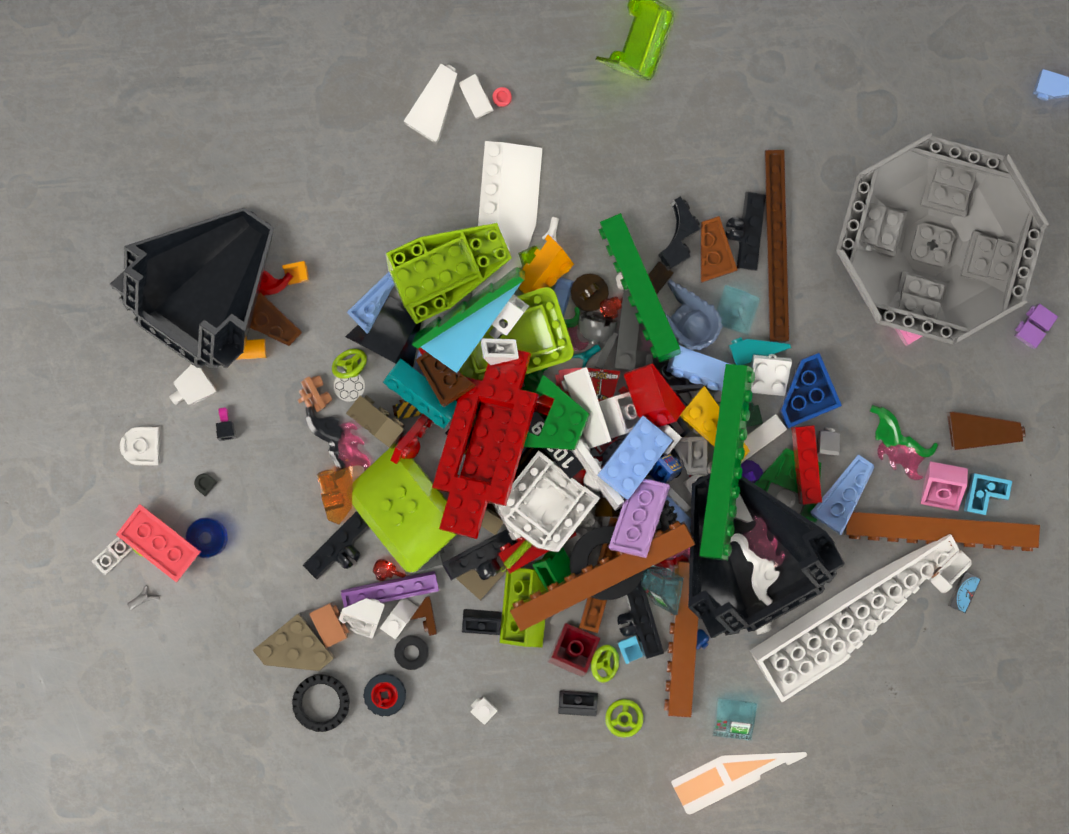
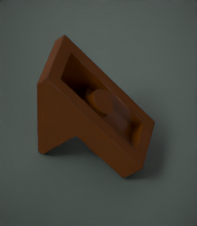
(426, 610)

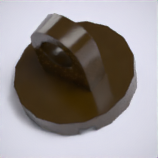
(589, 292)

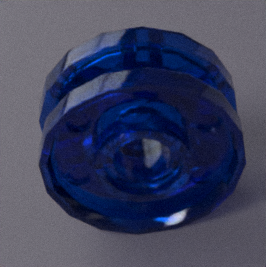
(215, 529)

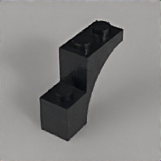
(685, 226)

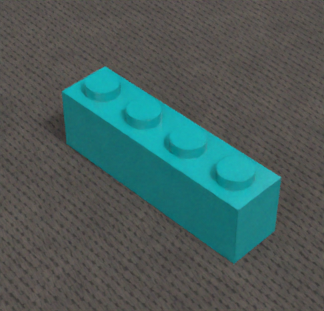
(417, 391)

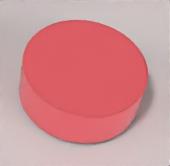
(502, 97)

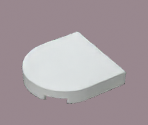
(141, 446)

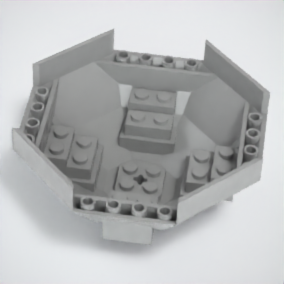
(982, 231)

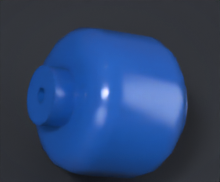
(702, 639)

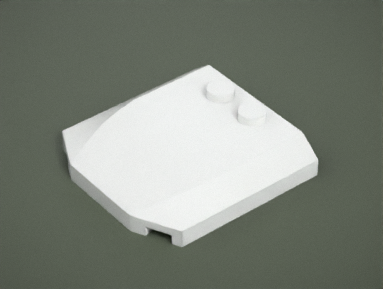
(546, 504)

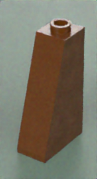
(980, 431)

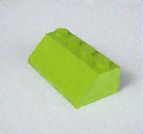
(519, 586)

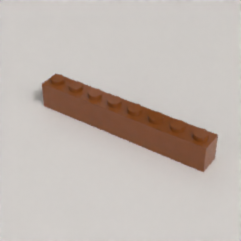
(682, 651)

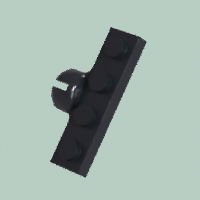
(748, 231)
(338, 547)
(479, 558)
(641, 623)

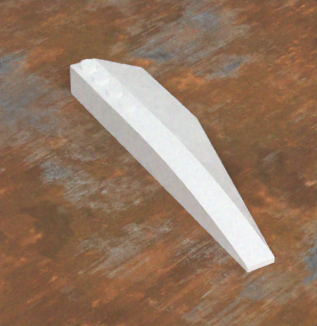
(510, 198)
(841, 624)

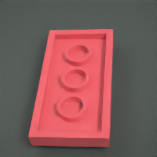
(158, 543)

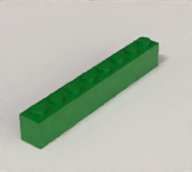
(640, 288)

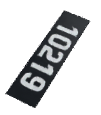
(564, 458)

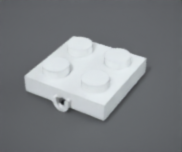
(770, 374)

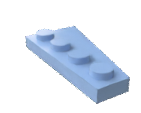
(843, 495)

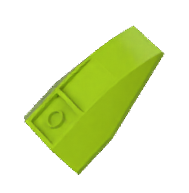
(445, 267)

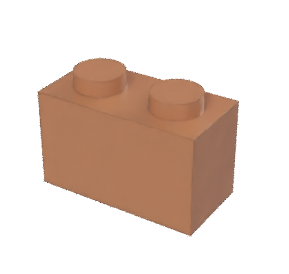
(329, 625)

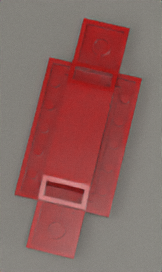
(493, 446)

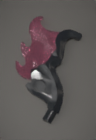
(342, 442)

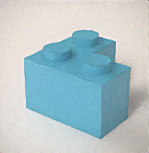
(981, 489)

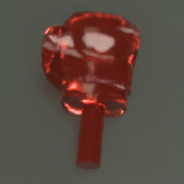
(610, 306)
(385, 569)

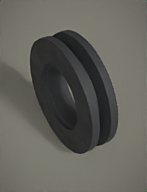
(580, 556)

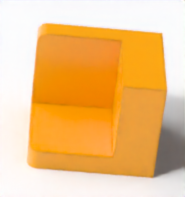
(298, 270)

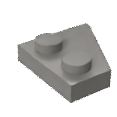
(693, 454)

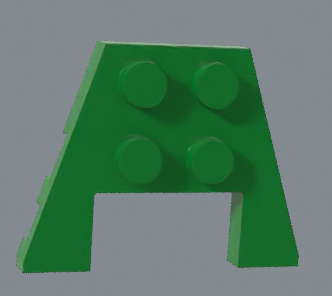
(564, 422)
(783, 473)

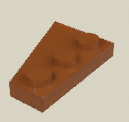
(715, 251)

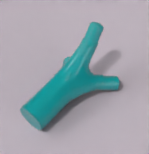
(586, 355)

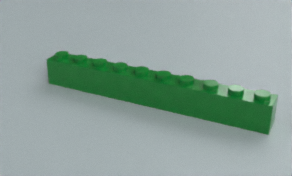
(726, 462)

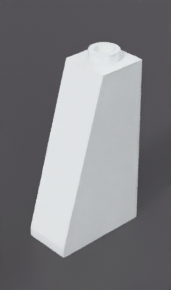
(432, 106)

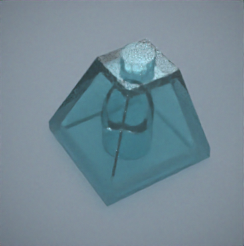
(737, 309)

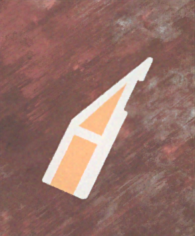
(725, 776)

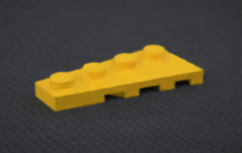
(703, 416)

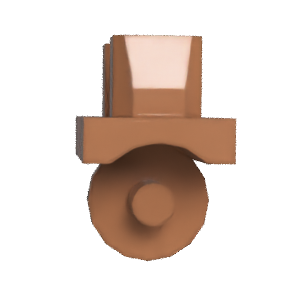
(310, 394)

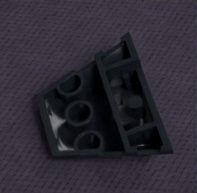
(390, 334)

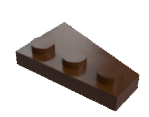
(272, 322)
(443, 380)

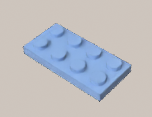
(634, 457)

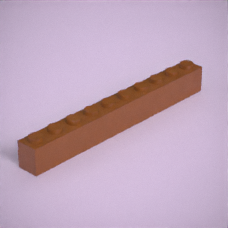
(932, 529)
(599, 577)

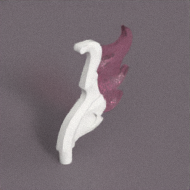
(763, 556)

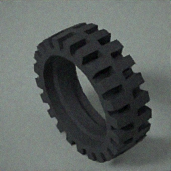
(298, 710)

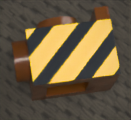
(405, 410)

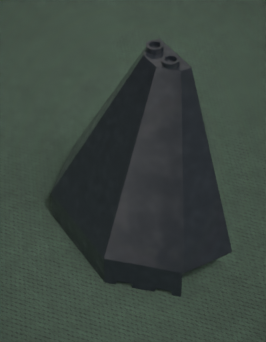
(198, 285)
(723, 589)

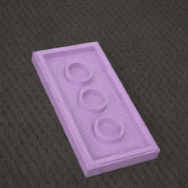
(639, 518)

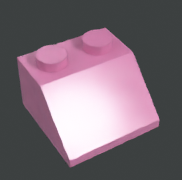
(944, 486)

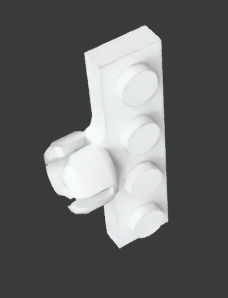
(591, 479)

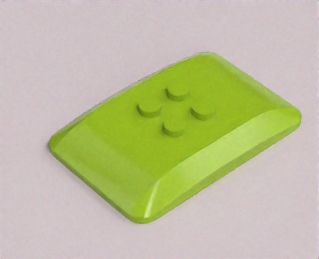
(538, 331)
(402, 509)

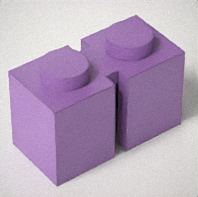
(1042, 319)

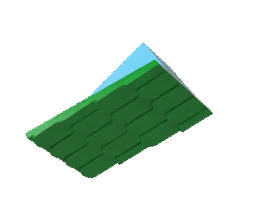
(461, 329)

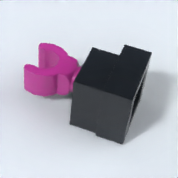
(225, 429)

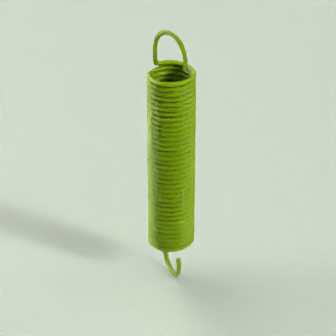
(517, 554)

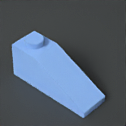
(1051, 85)

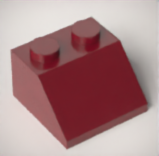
(574, 650)

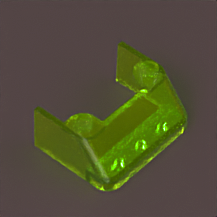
(645, 39)

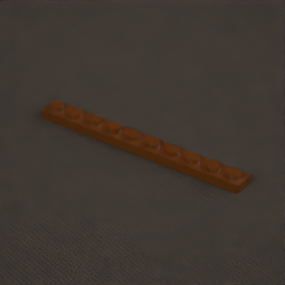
(776, 245)

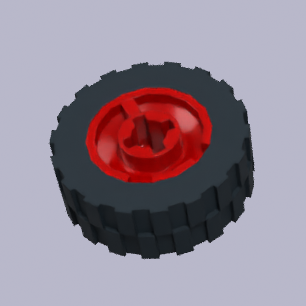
(380, 705)

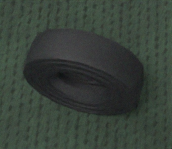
(411, 664)

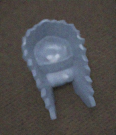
(695, 321)

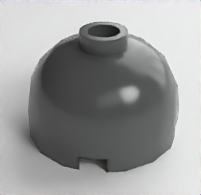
(596, 327)

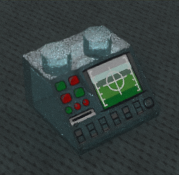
(663, 588)
(734, 718)

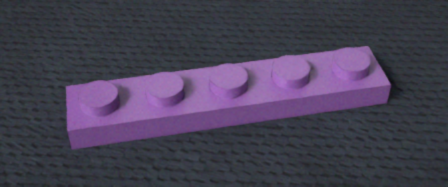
(392, 589)

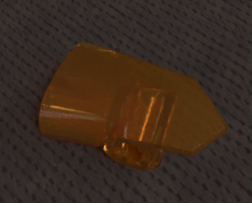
(336, 492)

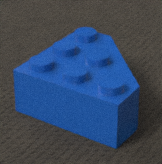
(809, 393)

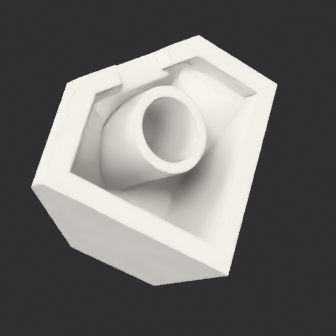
(363, 616)

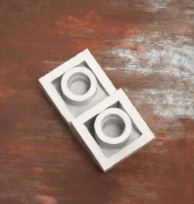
(476, 96)
(112, 555)

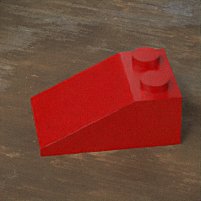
(653, 396)

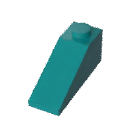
(743, 350)

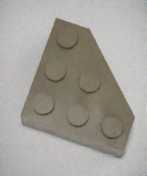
(376, 421)
(294, 647)

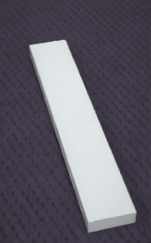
(755, 441)

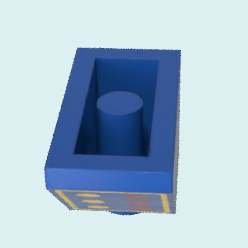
(666, 469)

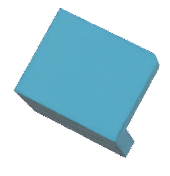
(630, 649)

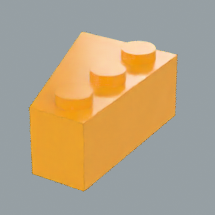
(546, 267)

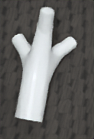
(552, 229)

